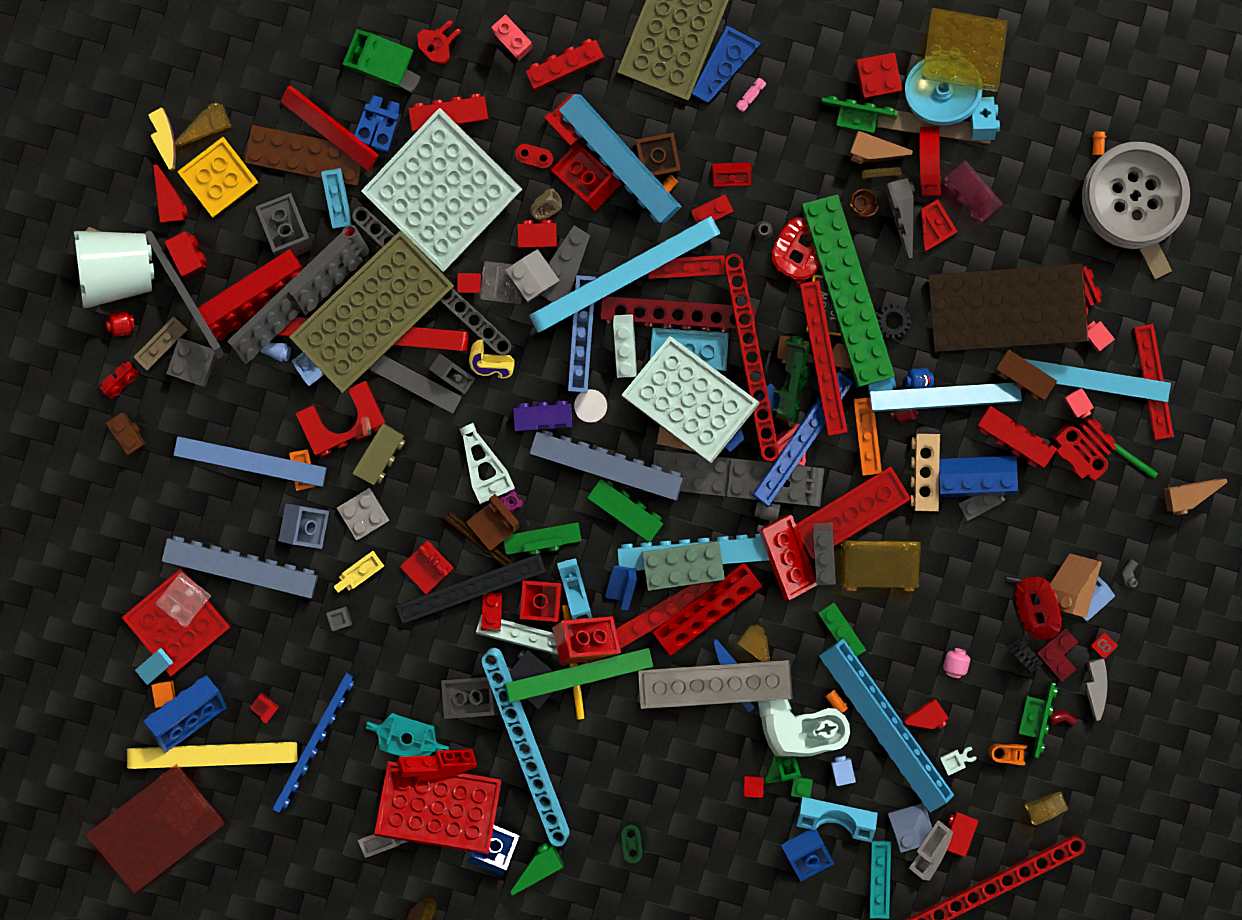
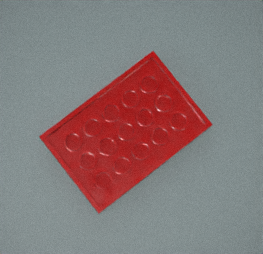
(439, 812)

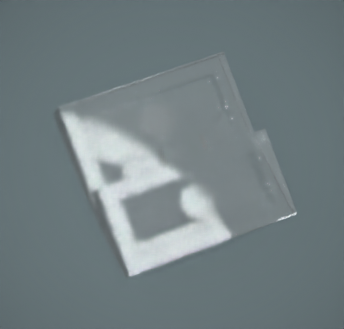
(498, 284)
(183, 599)

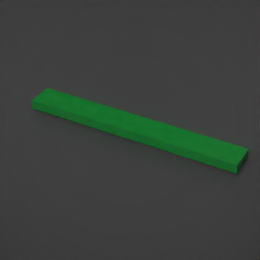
(578, 675)

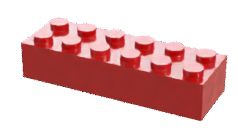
(248, 296)

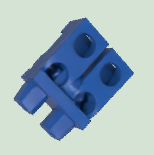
(377, 118)

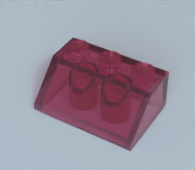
(972, 191)

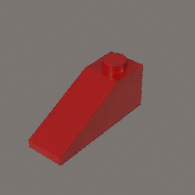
(169, 202)

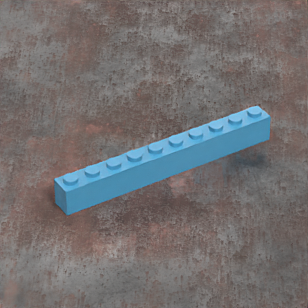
(886, 725)

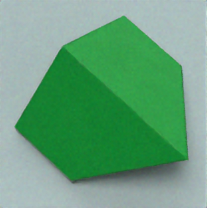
(782, 769)

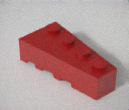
(1015, 437)

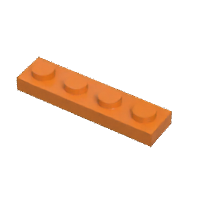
(867, 437)

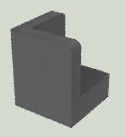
(409, 81)
(339, 618)

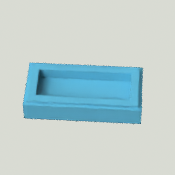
(154, 666)

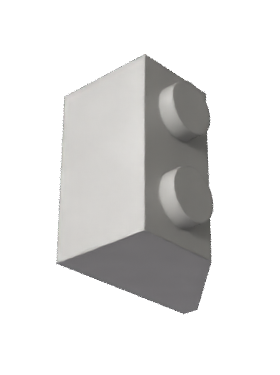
(532, 275)

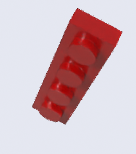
(690, 267)

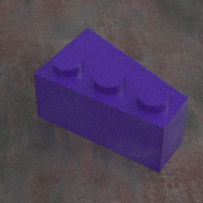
(542, 416)

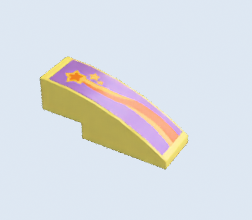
(164, 137)

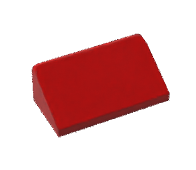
(731, 174)

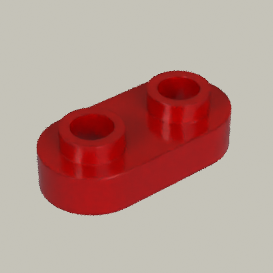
(534, 156)

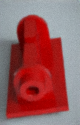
(113, 386)

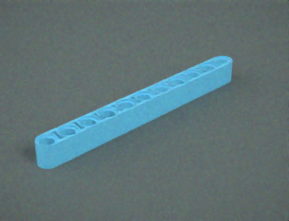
(624, 274)
(524, 756)

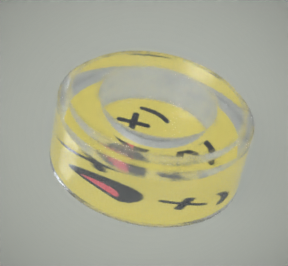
(365, 426)

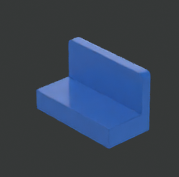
(621, 585)

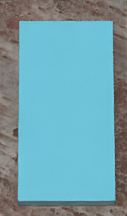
(707, 345)

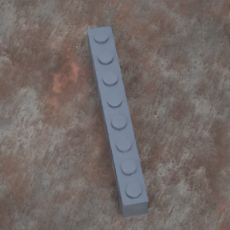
(606, 465)
(240, 568)

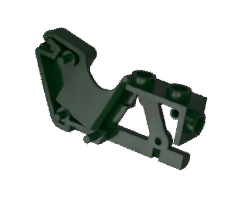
(796, 363)

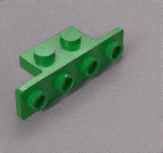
(857, 116)
(542, 538)
(1035, 718)

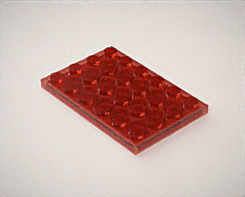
(155, 828)

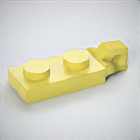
(359, 572)

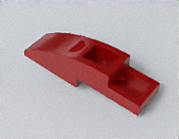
(440, 765)

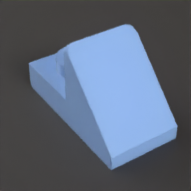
(307, 368)

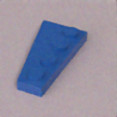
(725, 60)

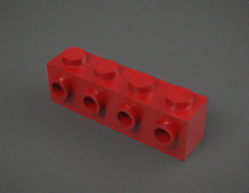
(564, 65)

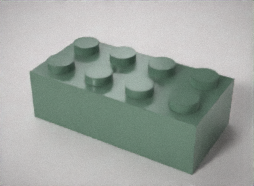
(683, 565)

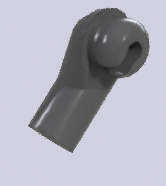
(1128, 575)

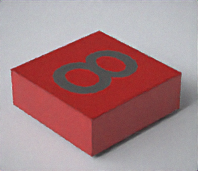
(1103, 645)

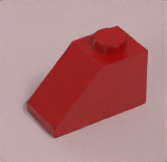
(928, 716)

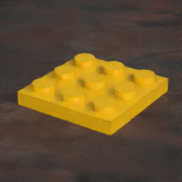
(218, 177)

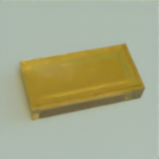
(880, 173)

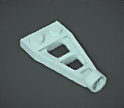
(496, 485)

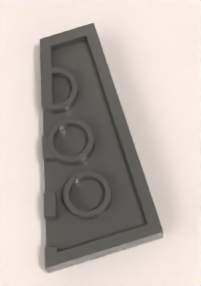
(567, 263)

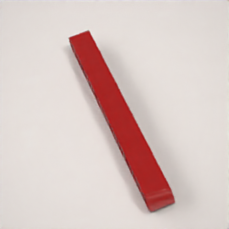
(413, 337)
(754, 348)
(996, 880)

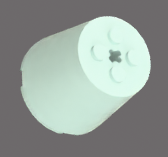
(112, 266)

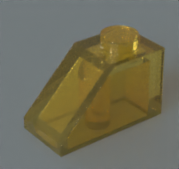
(755, 642)
(1046, 808)

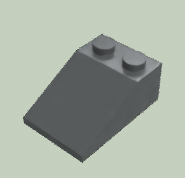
(284, 226)
(468, 698)

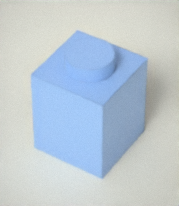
(843, 771)

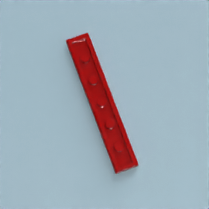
(329, 128)
(1152, 370)

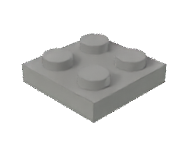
(363, 514)

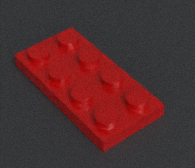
(788, 557)

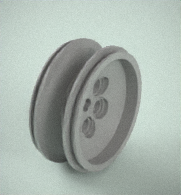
(1148, 164)

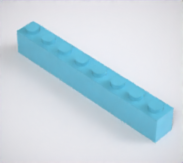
(732, 551)

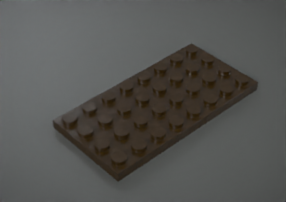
(1008, 307)

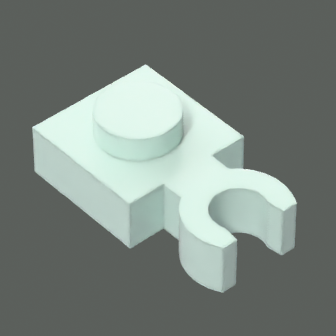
(954, 761)

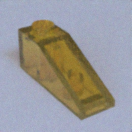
(207, 123)

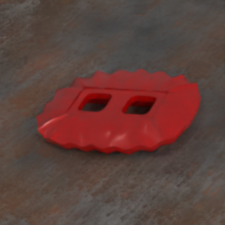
(786, 243)
(1048, 606)

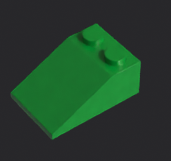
(541, 865)

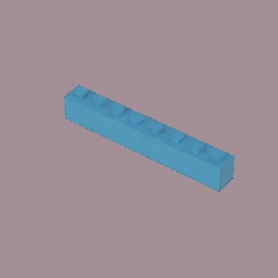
(619, 158)

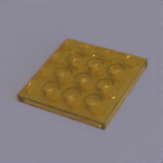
(964, 49)

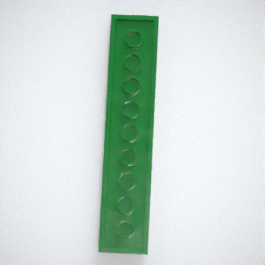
(847, 291)

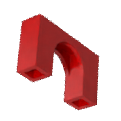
(323, 440)

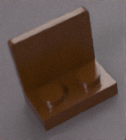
(493, 523)

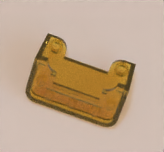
(880, 564)

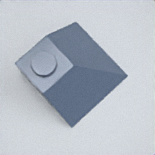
(910, 826)

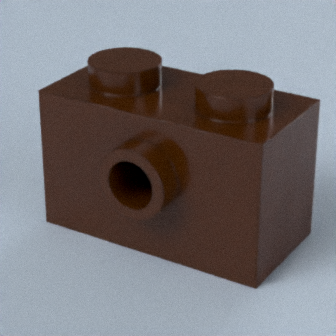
(126, 433)

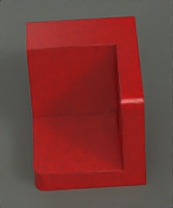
(469, 283)
(264, 707)

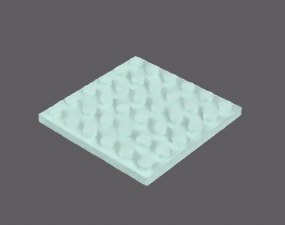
(441, 190)

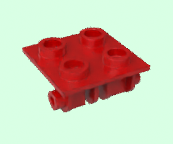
(426, 567)

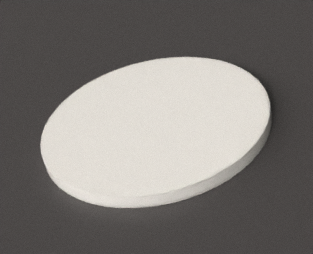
(590, 406)

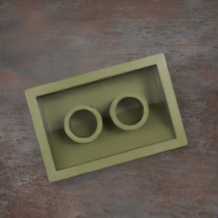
(379, 454)

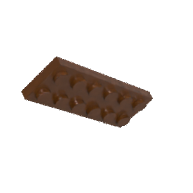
(299, 154)

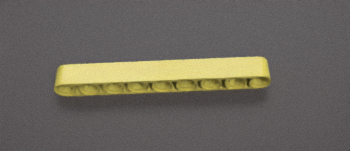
(212, 755)

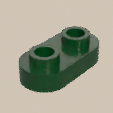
(630, 843)

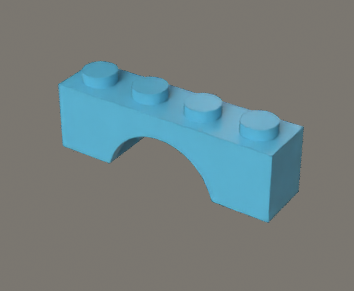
(858, 821)

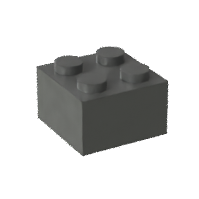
(191, 362)

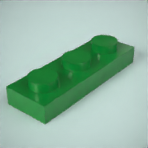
(840, 628)

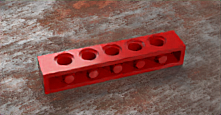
(707, 609)

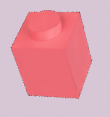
(1099, 336)
(1079, 403)

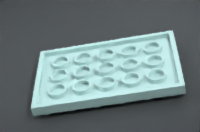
(690, 399)

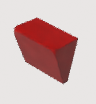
(753, 786)

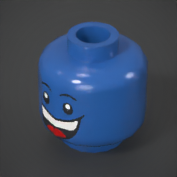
(919, 379)

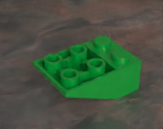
(377, 57)

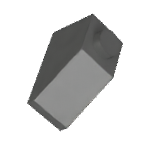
(452, 373)

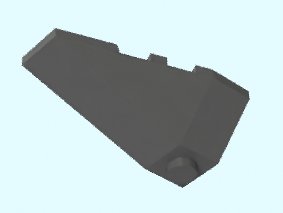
(901, 203)

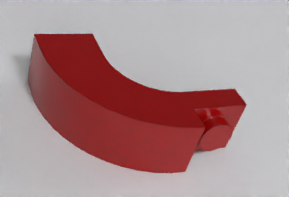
(930, 161)

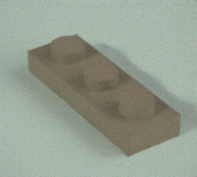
(161, 343)

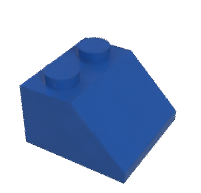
(500, 853)
(807, 854)

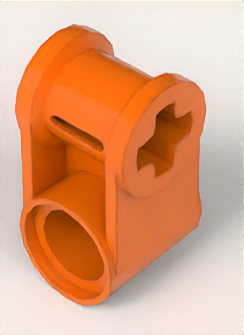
(1011, 753)

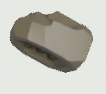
(546, 205)

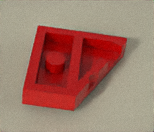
(935, 225)

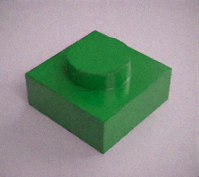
(801, 787)

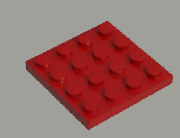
(160, 630)

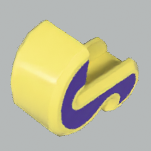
(490, 364)

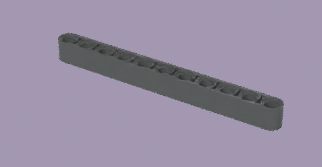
(455, 297)

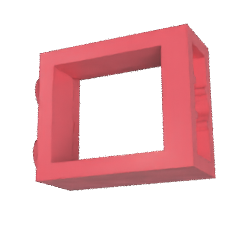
(512, 37)

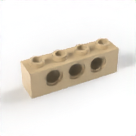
(930, 502)

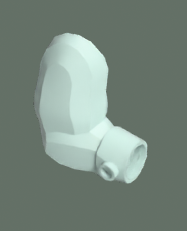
(803, 733)

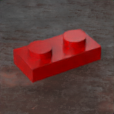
(716, 208)
(491, 612)

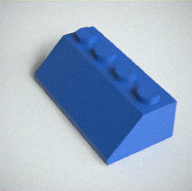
(978, 476)
(185, 713)

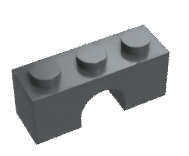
(824, 553)

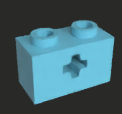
(984, 120)

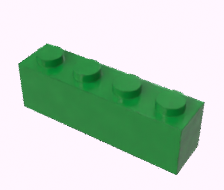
(625, 510)

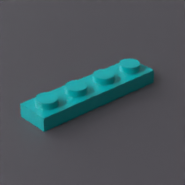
(880, 879)

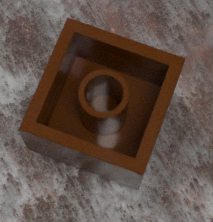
(659, 154)

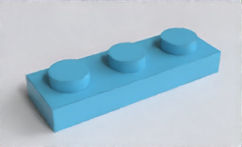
(336, 198)

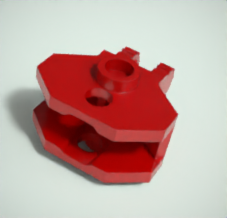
(438, 41)

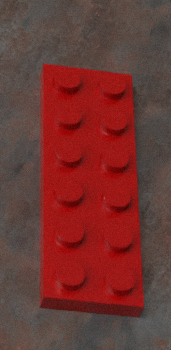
(856, 508)

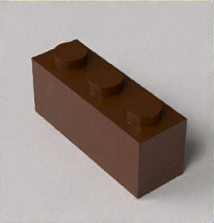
(1025, 375)

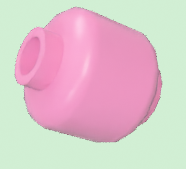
(956, 663)

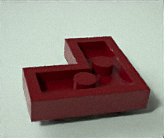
(1054, 654)

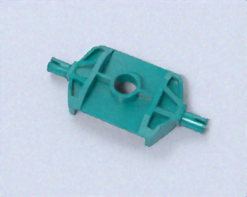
(395, 726)

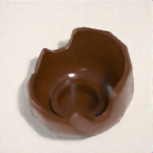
(863, 203)

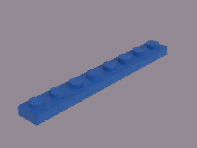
(795, 447)
(310, 750)

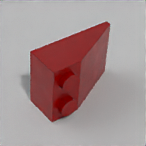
(586, 176)
(586, 639)

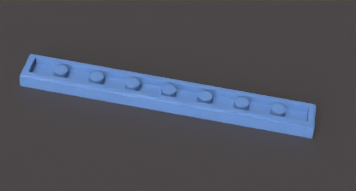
(250, 461)

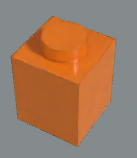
(163, 693)

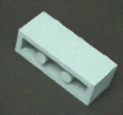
(625, 346)

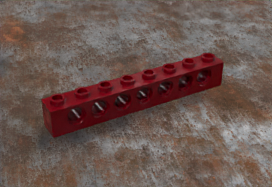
(630, 304)

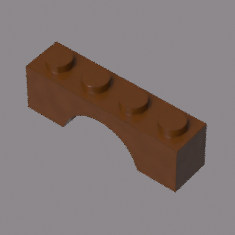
(839, 353)

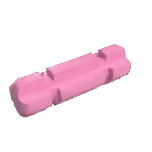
(751, 94)

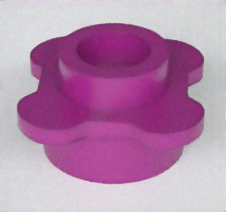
(516, 502)

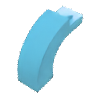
(574, 589)

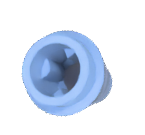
(278, 351)

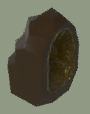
(423, 910)

